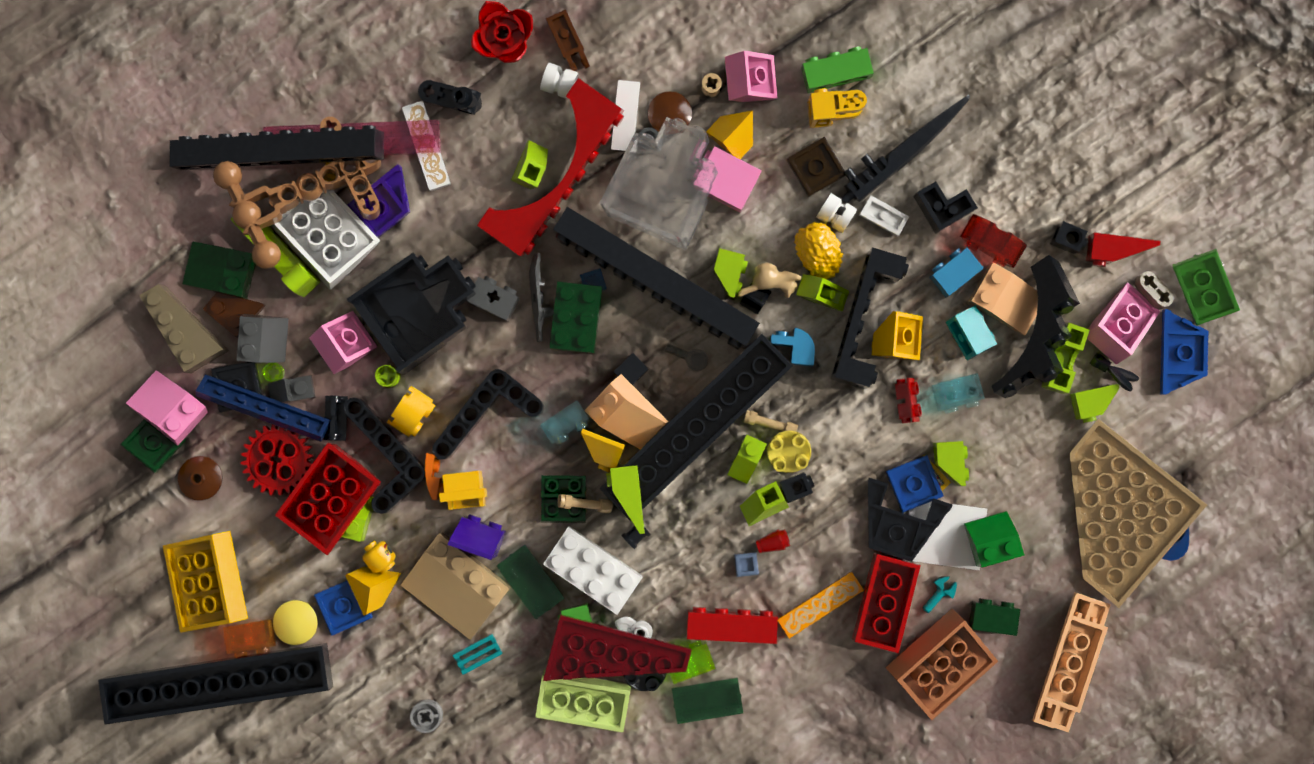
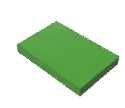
(1206, 287)

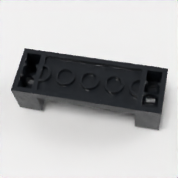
(877, 265)

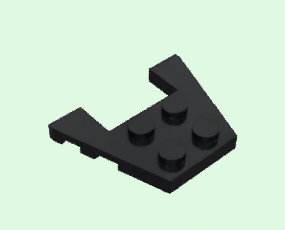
(896, 531)

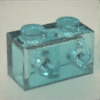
(958, 392)
(565, 422)

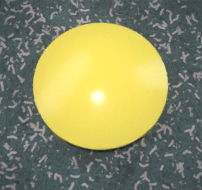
(789, 451)
(295, 622)

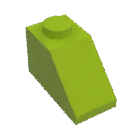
(822, 292)
(1092, 402)
(746, 459)
(358, 528)

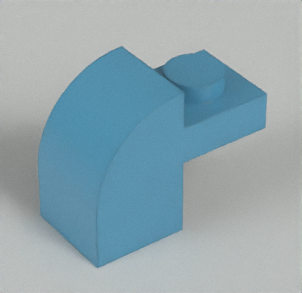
(801, 346)

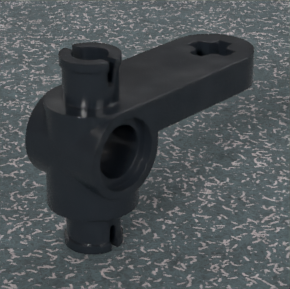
(451, 97)

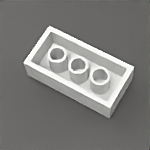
(593, 570)

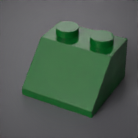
(993, 539)

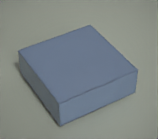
(746, 564)

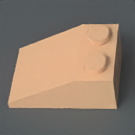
(1005, 298)
(626, 413)

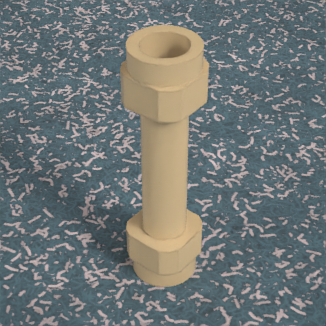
(752, 418)
(567, 502)

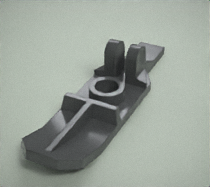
(537, 297)

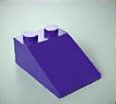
(477, 537)

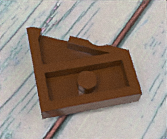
(228, 309)

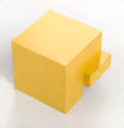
(463, 490)

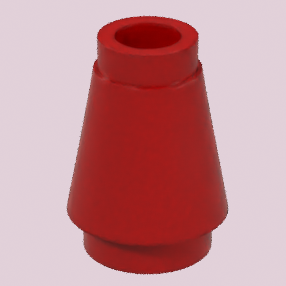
(774, 541)

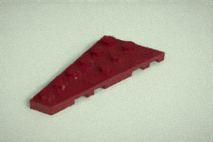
(598, 651)

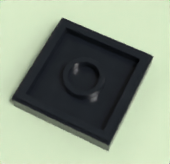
(242, 375)

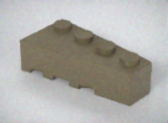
(182, 330)

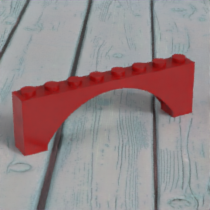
(594, 120)

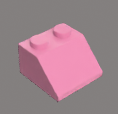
(750, 77)
(342, 342)

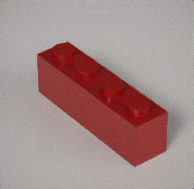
(732, 626)

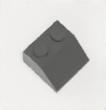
(262, 338)

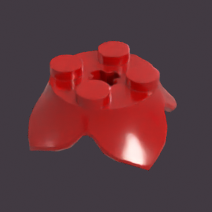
(494, 18)

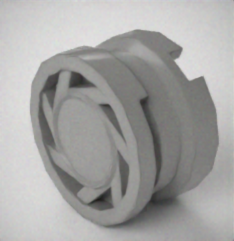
(426, 716)

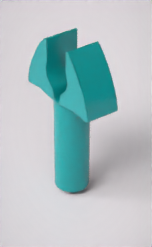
(938, 595)

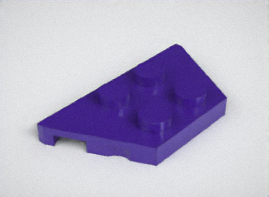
(392, 200)

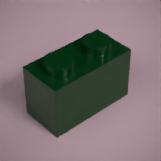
(994, 617)

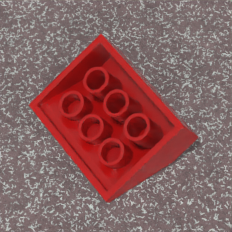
(328, 498)

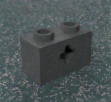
(501, 308)

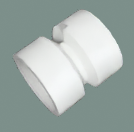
(557, 80)
(831, 206)

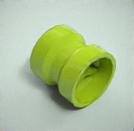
(385, 373)

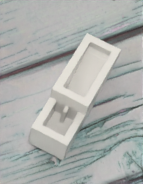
(627, 99)

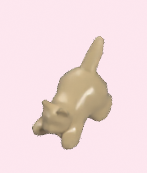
(769, 277)

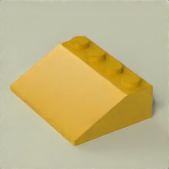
(205, 582)

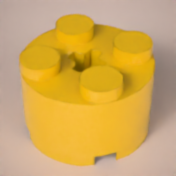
(410, 412)

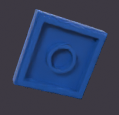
(914, 483)
(340, 608)

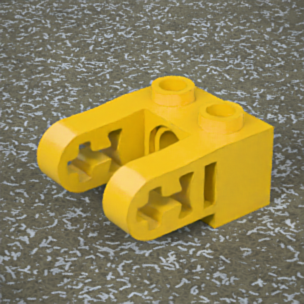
(828, 105)

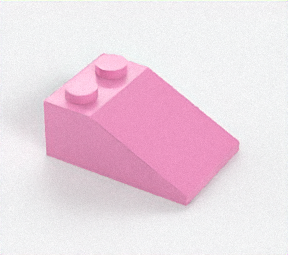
(1122, 324)
(167, 407)

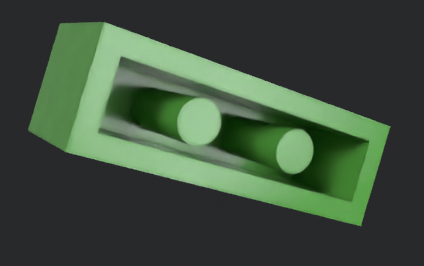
(837, 69)

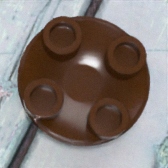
(668, 105)

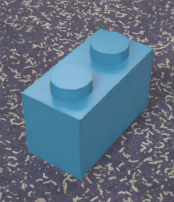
(955, 272)

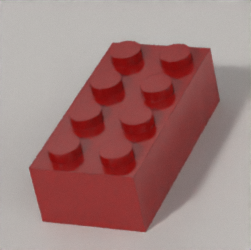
(886, 602)

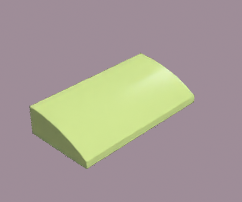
(584, 702)

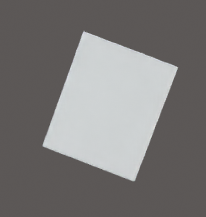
(949, 541)

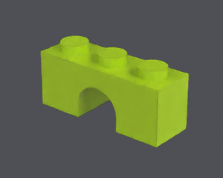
(1066, 355)

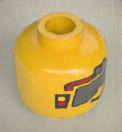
(378, 557)

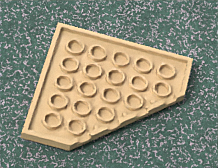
(1124, 511)

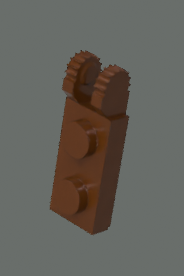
(567, 38)

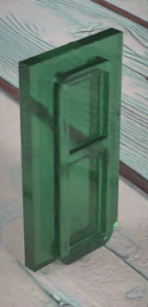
(530, 582)
(707, 700)

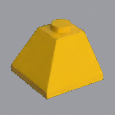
(898, 337)
(603, 450)

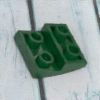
(551, 488)

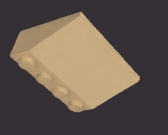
(455, 586)

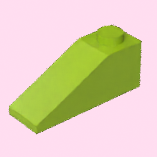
(627, 490)

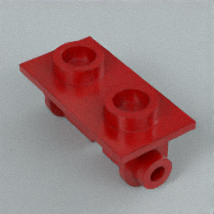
(909, 392)

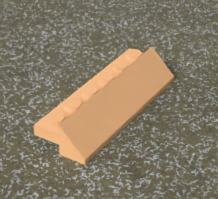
(1072, 663)

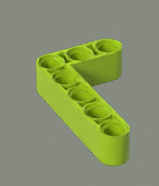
(294, 271)

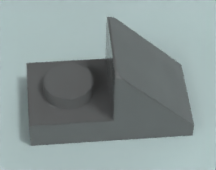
(292, 389)

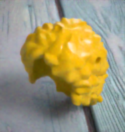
(819, 250)

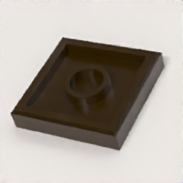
(816, 167)

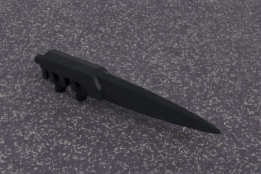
(883, 168)

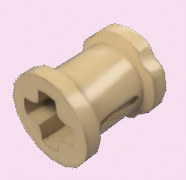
(713, 78)

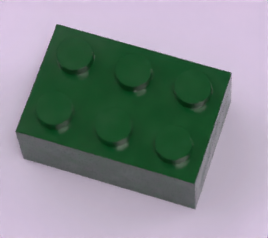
(576, 317)

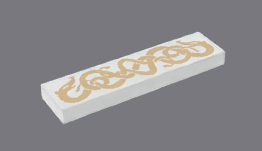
(431, 163)

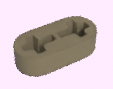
(1154, 290)

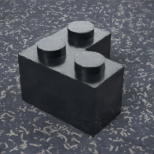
(939, 210)

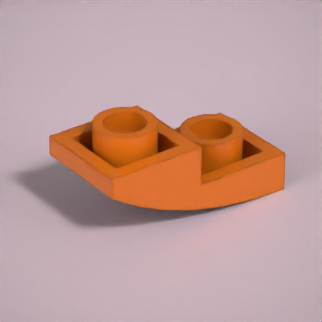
(434, 484)

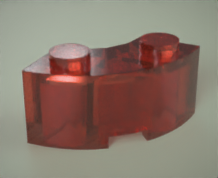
(988, 238)

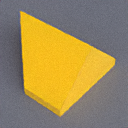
(734, 133)
(371, 588)

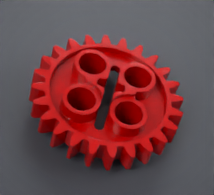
(257, 456)

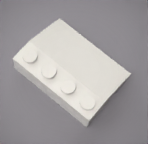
(326, 236)

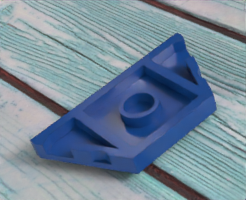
(1182, 352)

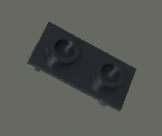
(338, 419)

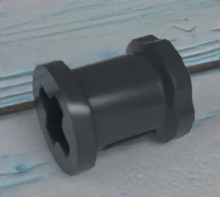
(633, 537)

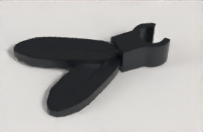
(1120, 375)

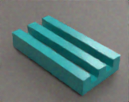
(460, 663)

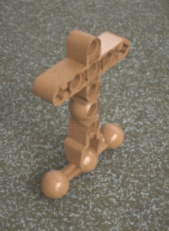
(248, 214)

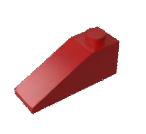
(1110, 248)

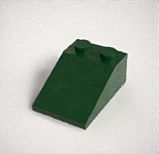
(219, 269)

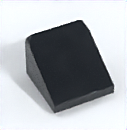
(755, 300)

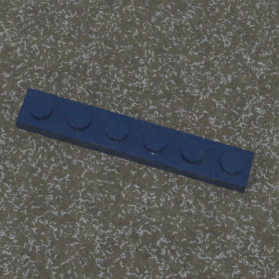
(262, 408)

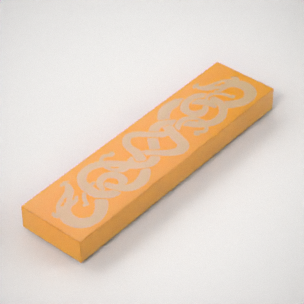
(820, 604)

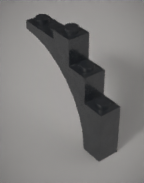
(1049, 332)

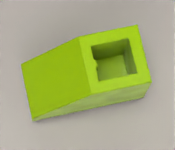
(531, 166)
(728, 270)
(950, 460)
(763, 504)

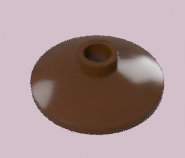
(210, 478)

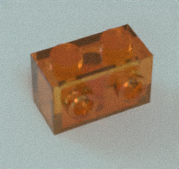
(248, 637)

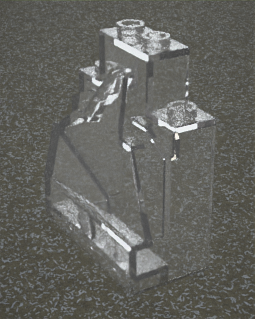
(663, 183)

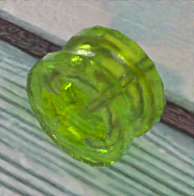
(269, 366)

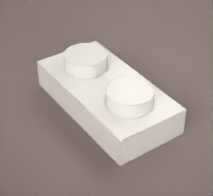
(884, 216)

